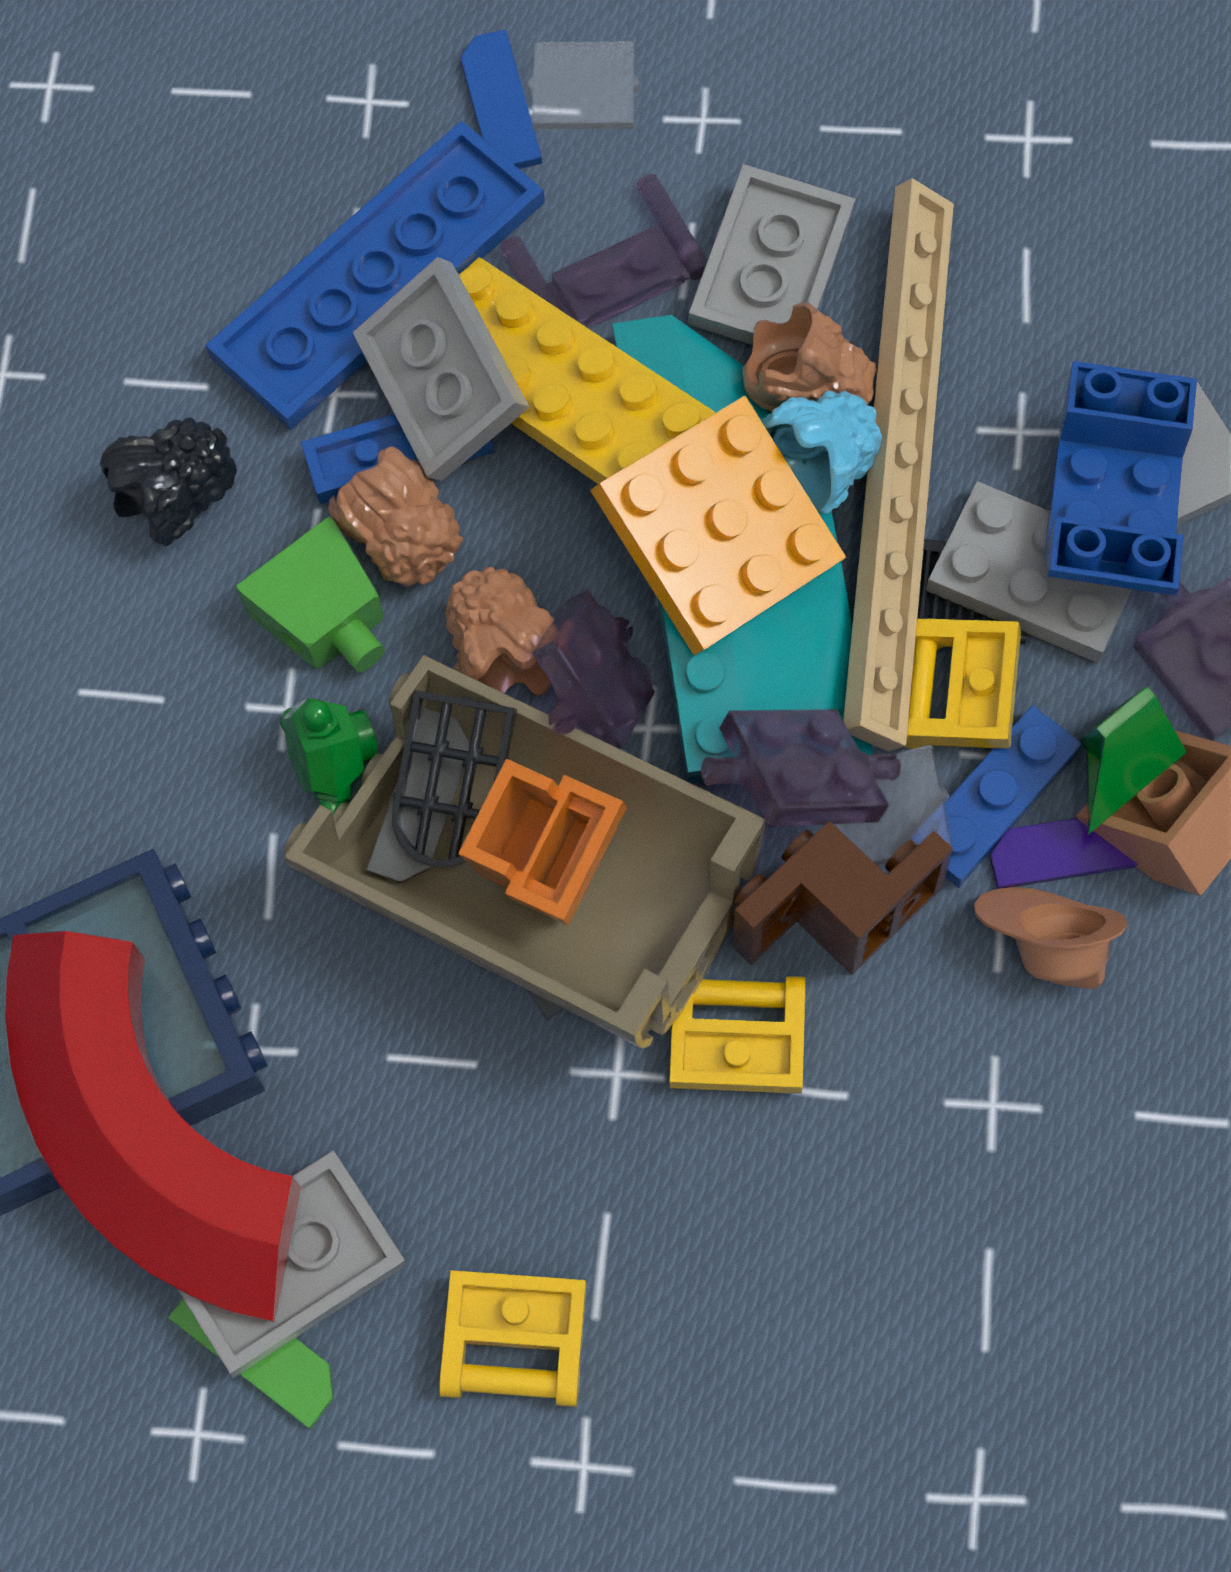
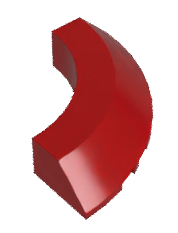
(119, 1141)

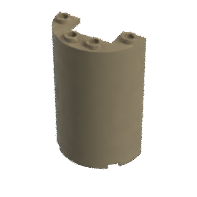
(647, 914)

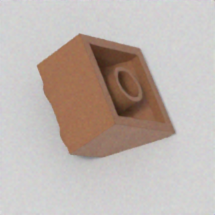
(1180, 820)

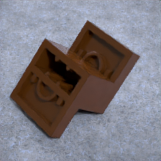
(838, 895)

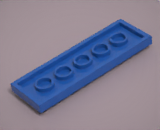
(299, 334)

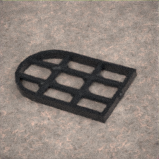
(436, 753)

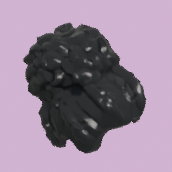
(169, 475)

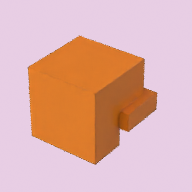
(542, 838)

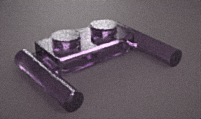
(621, 273)

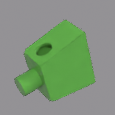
(317, 600)

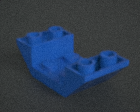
(1119, 478)

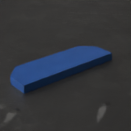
(500, 98)

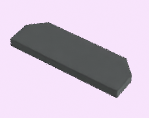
(389, 857)

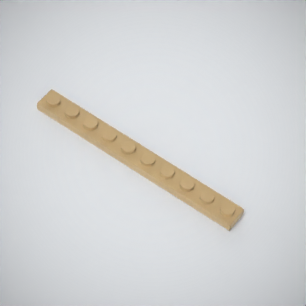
(900, 474)

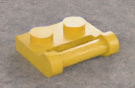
(979, 683)
(741, 1052)
(513, 1314)

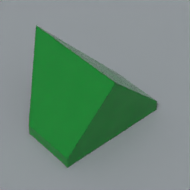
(1127, 754)

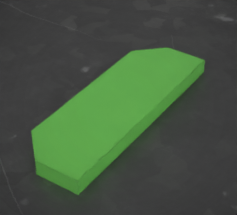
(289, 1376)

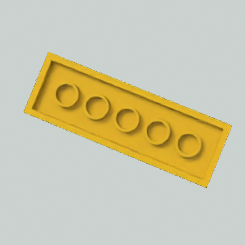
(581, 390)

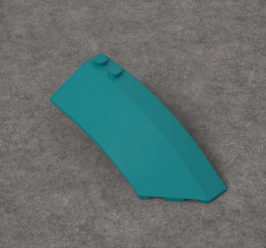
(788, 653)

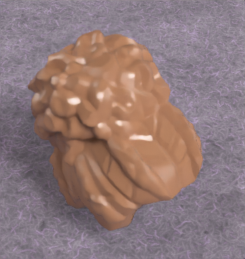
(804, 360)
(398, 519)
(497, 630)

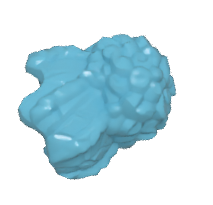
(826, 443)

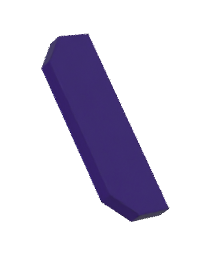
(1053, 853)

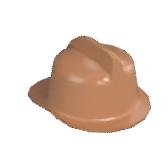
(1054, 934)

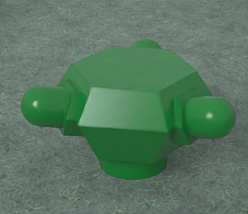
(327, 748)

